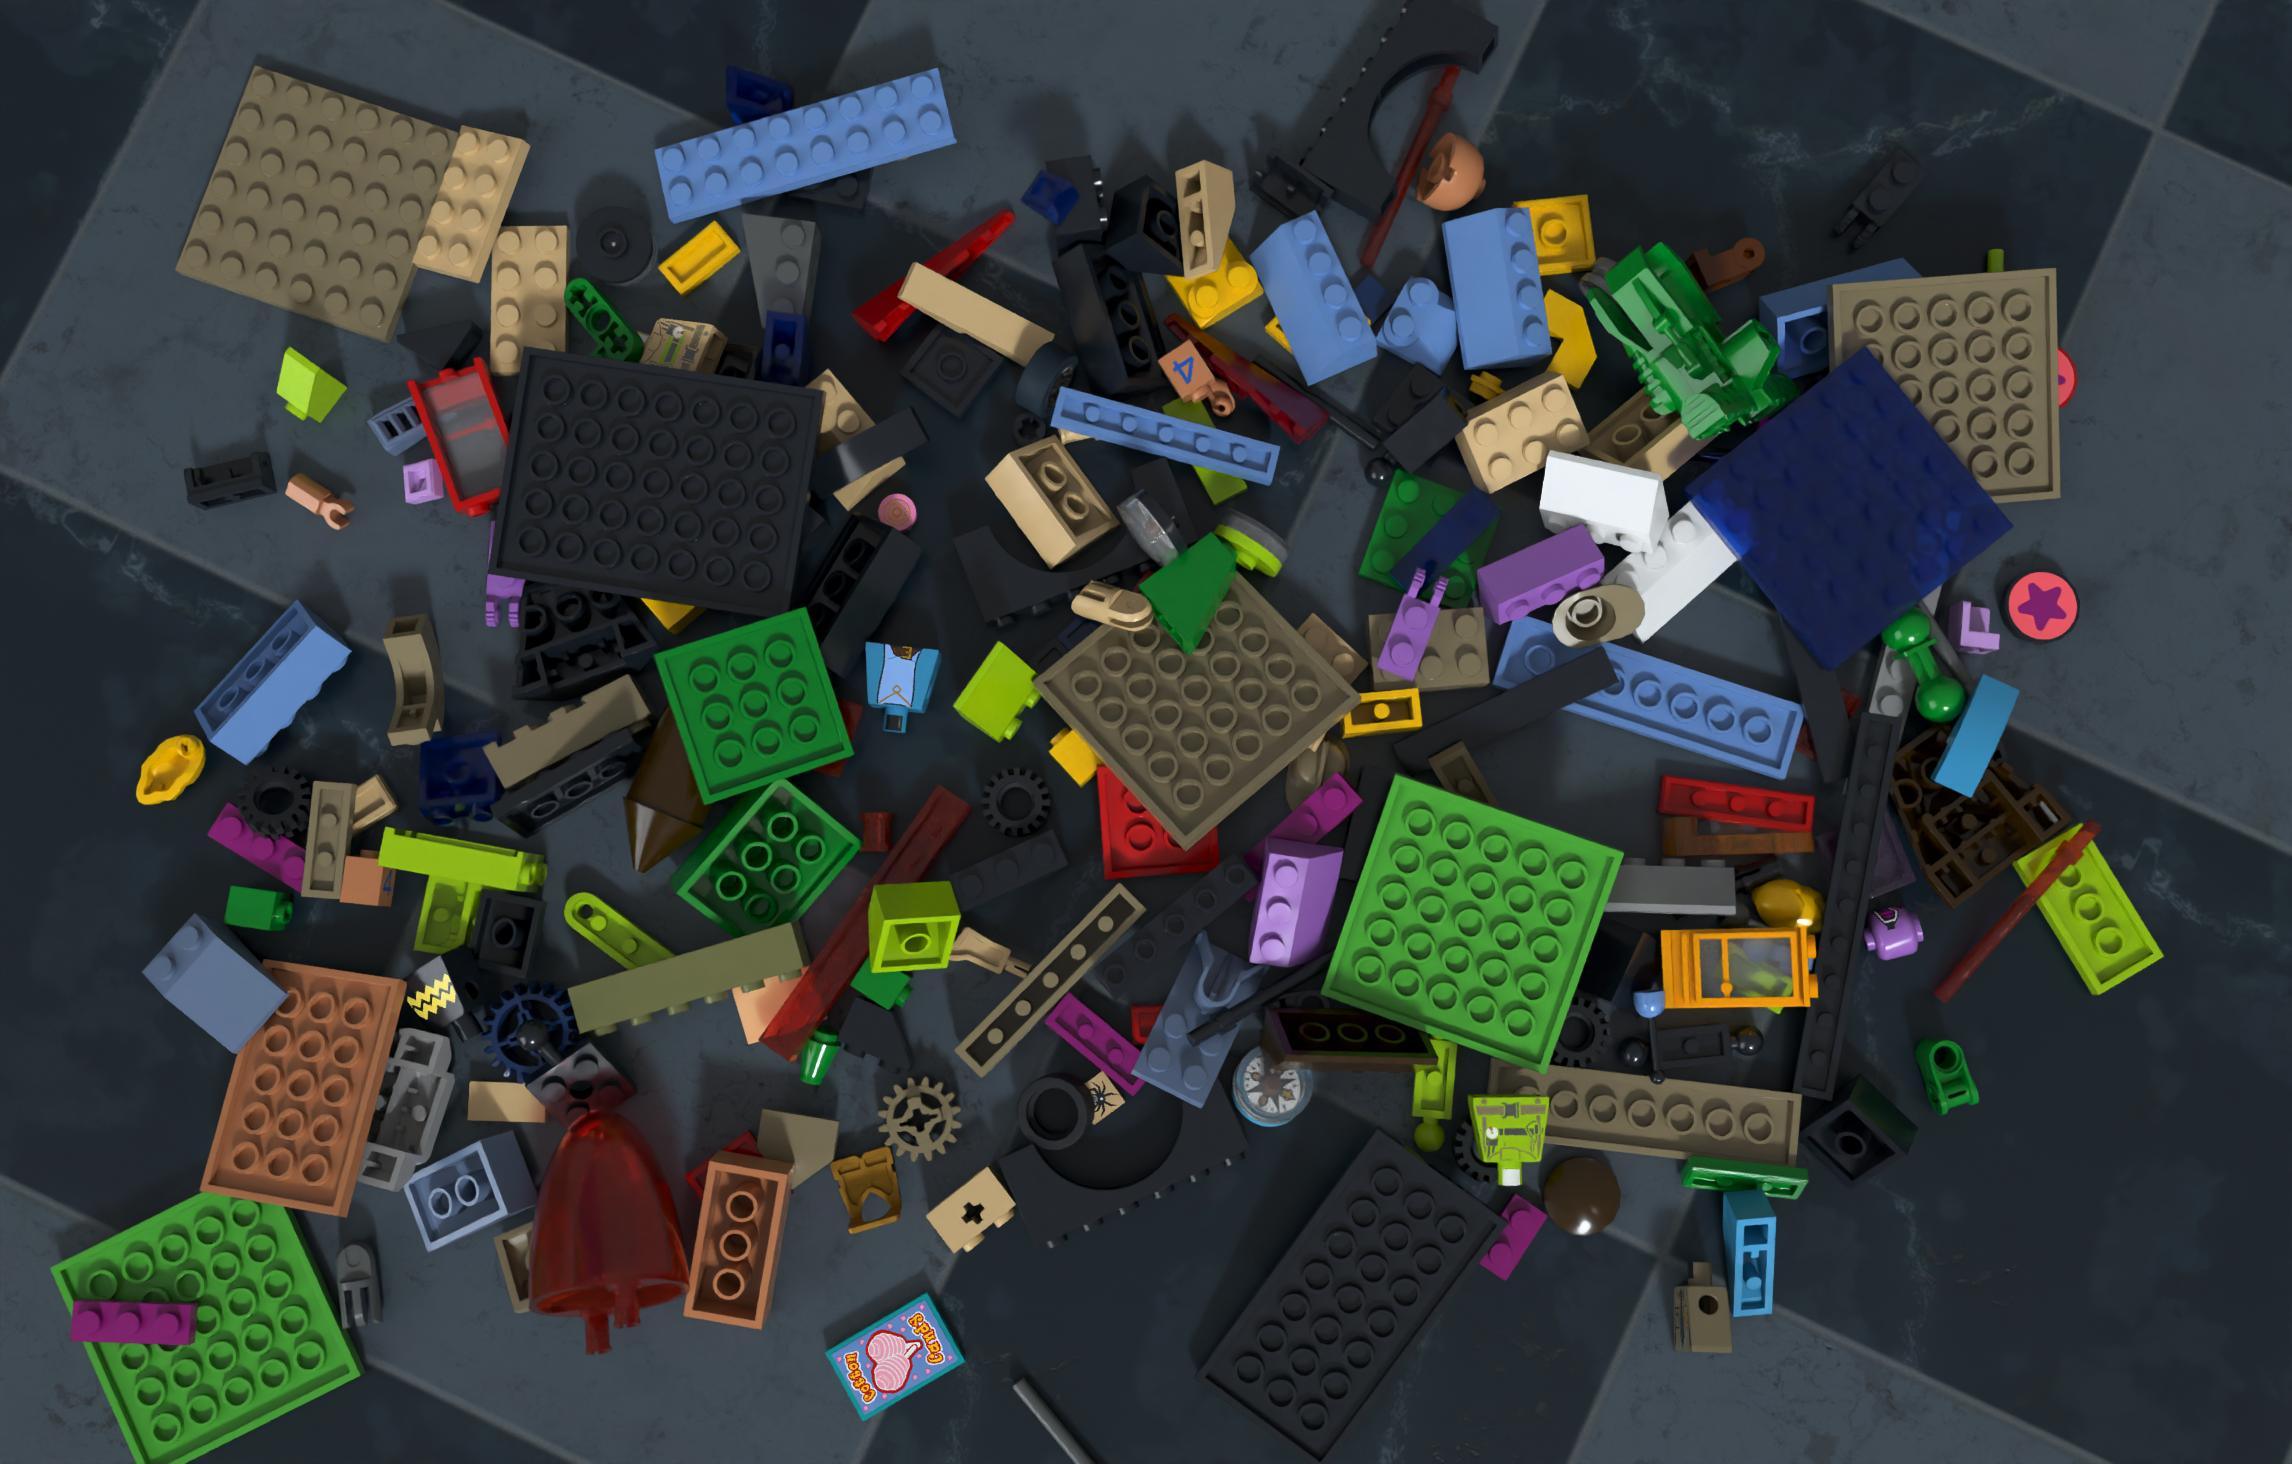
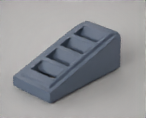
(393, 416)

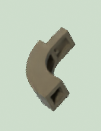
(417, 679)

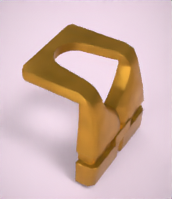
(864, 1175)

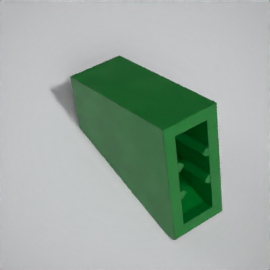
(1191, 589)

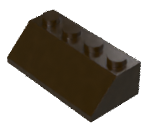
(1342, 1042)

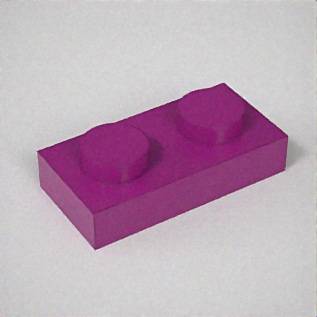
(1514, 1240)

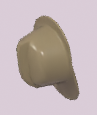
(1598, 615)
(1313, 769)

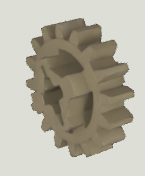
(916, 1100)

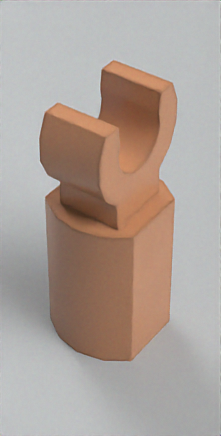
(319, 500)

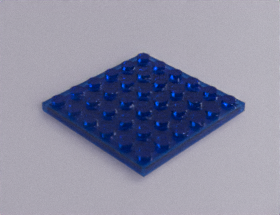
(1847, 508)

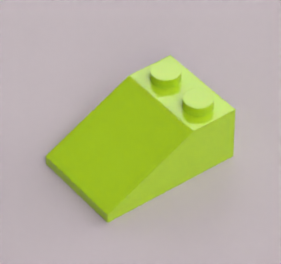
(998, 694)

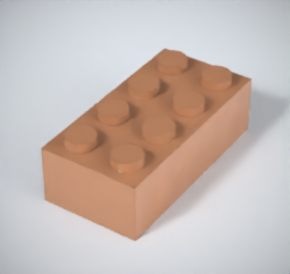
(739, 1239)

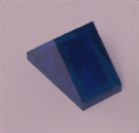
(755, 96)

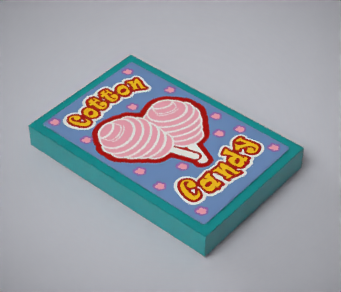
(895, 1356)

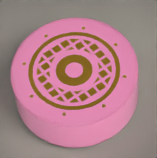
(898, 512)

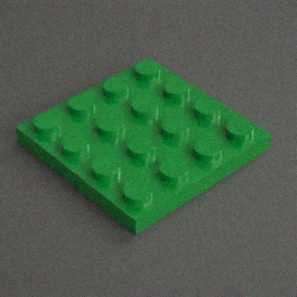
(753, 705)

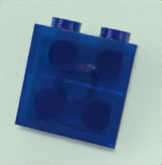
(458, 779)

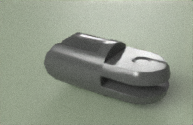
(355, 1271)

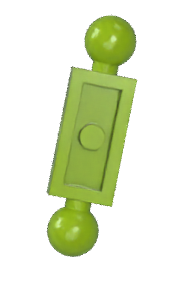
(1434, 1095)

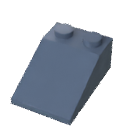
(216, 981)
(470, 1190)

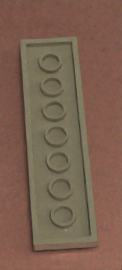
(1658, 1120)

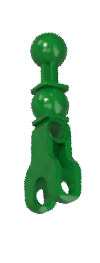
(1938, 695)

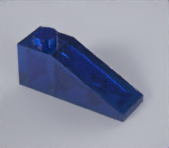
(1447, 539)

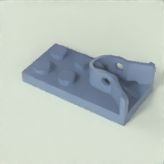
(1203, 986)

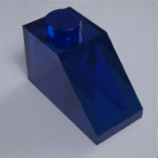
(786, 349)

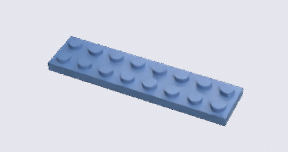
(805, 146)
(1664, 701)

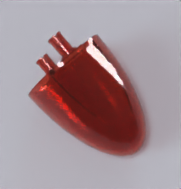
(605, 1230)

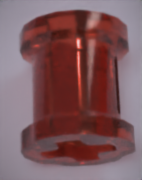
(876, 832)

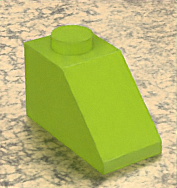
(307, 387)

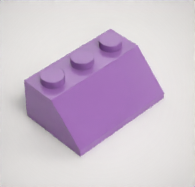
(1540, 575)
(1293, 902)

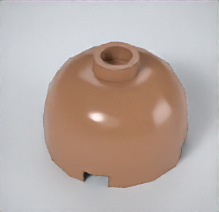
(1453, 175)

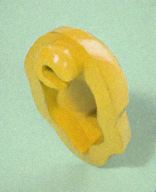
(170, 769)
(1789, 905)

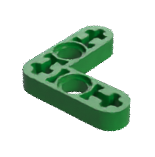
(589, 316)

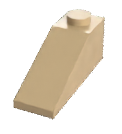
(1205, 215)

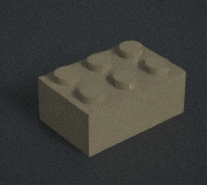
(1452, 658)

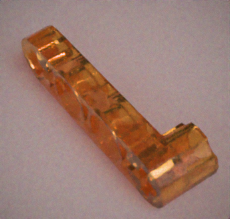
(1682, 840)

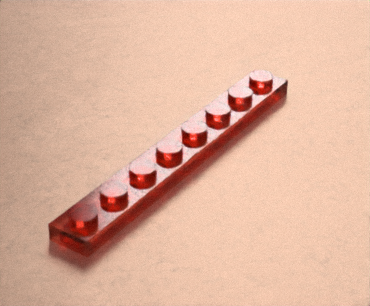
(850, 942)

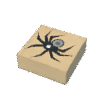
(1105, 1096)

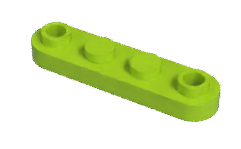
(614, 932)

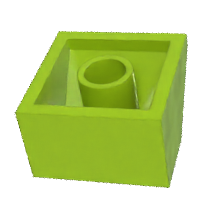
(912, 926)

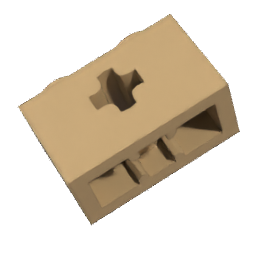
(950, 1215)

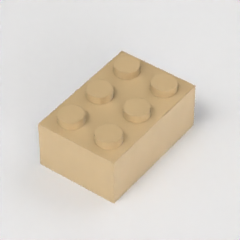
(1518, 429)

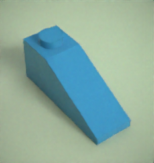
(1749, 1251)

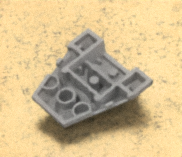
(407, 1108)

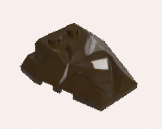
(1964, 838)

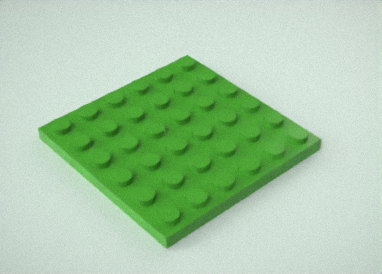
(1471, 923)
(262, 1324)

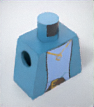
(900, 681)

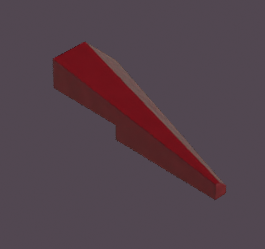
(1286, 407)

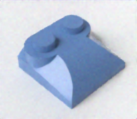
(1421, 326)

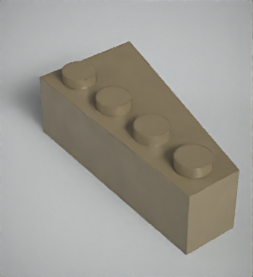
(571, 730)

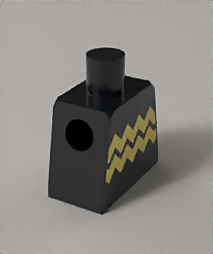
(448, 993)

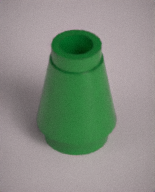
(818, 1055)

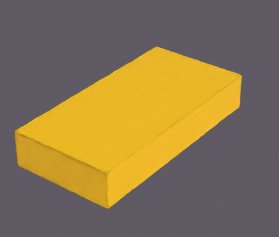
(699, 259)

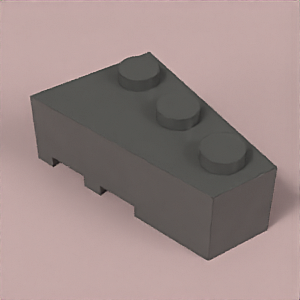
(783, 263)

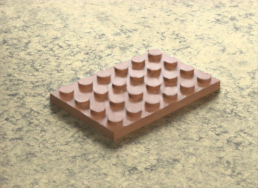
(306, 1091)

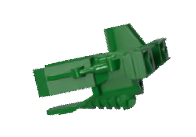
(1683, 351)

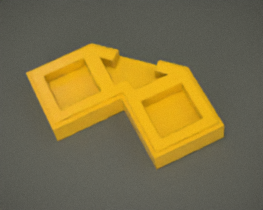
(1570, 327)

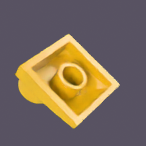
(1219, 292)

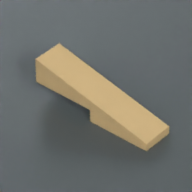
(972, 314)

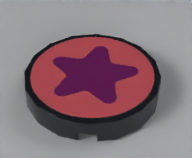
(2040, 606)

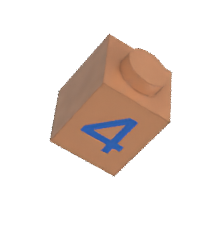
(1187, 373)
(366, 881)

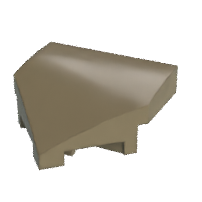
(799, 1140)

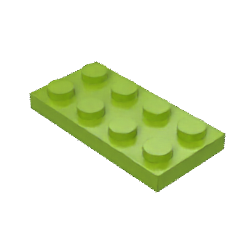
(2091, 915)

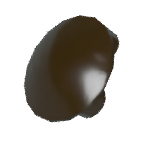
(1581, 1196)

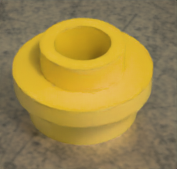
(1486, 385)

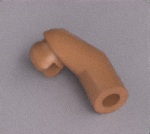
(1221, 398)

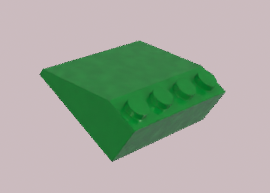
(765, 860)

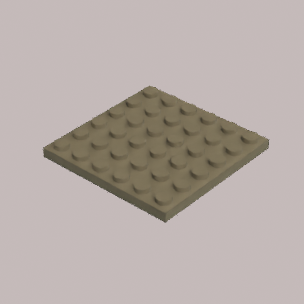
(318, 204)
(1973, 362)
(1203, 726)

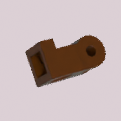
(1727, 266)

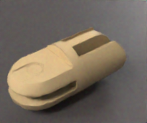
(1113, 606)

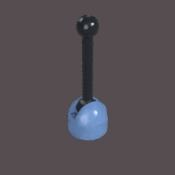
(1650, 1005)

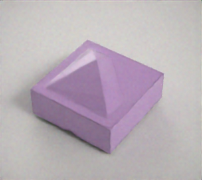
(422, 481)

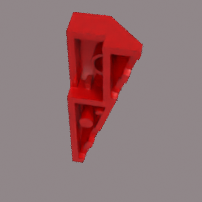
(887, 312)

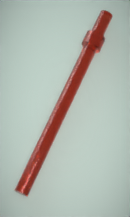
(1438, 102)
(2066, 854)

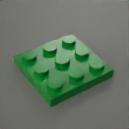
(1407, 515)

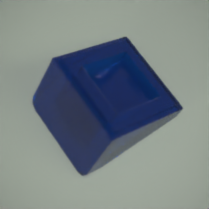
(1050, 197)

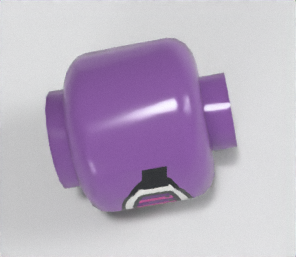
(1892, 932)

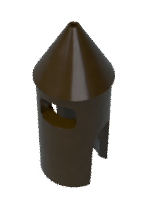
(663, 800)

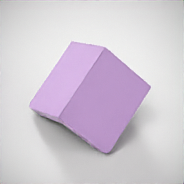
(1970, 629)

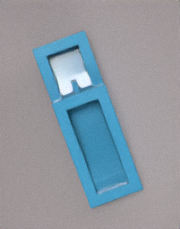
(1975, 735)

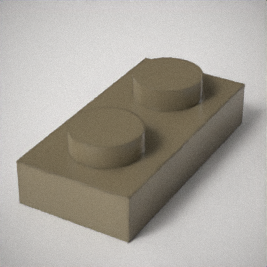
(1461, 775)

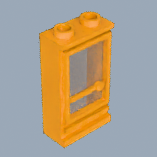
(1738, 967)

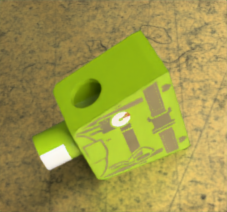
(1509, 1131)

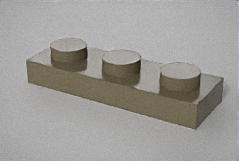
(328, 838)

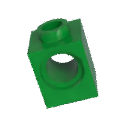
(258, 908)
(884, 988)

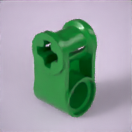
(1948, 1082)

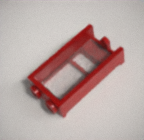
(465, 434)

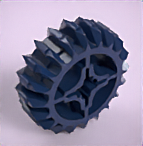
(522, 999)

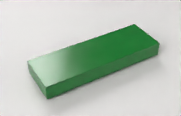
(1742, 1175)

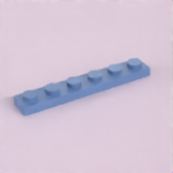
(1165, 436)

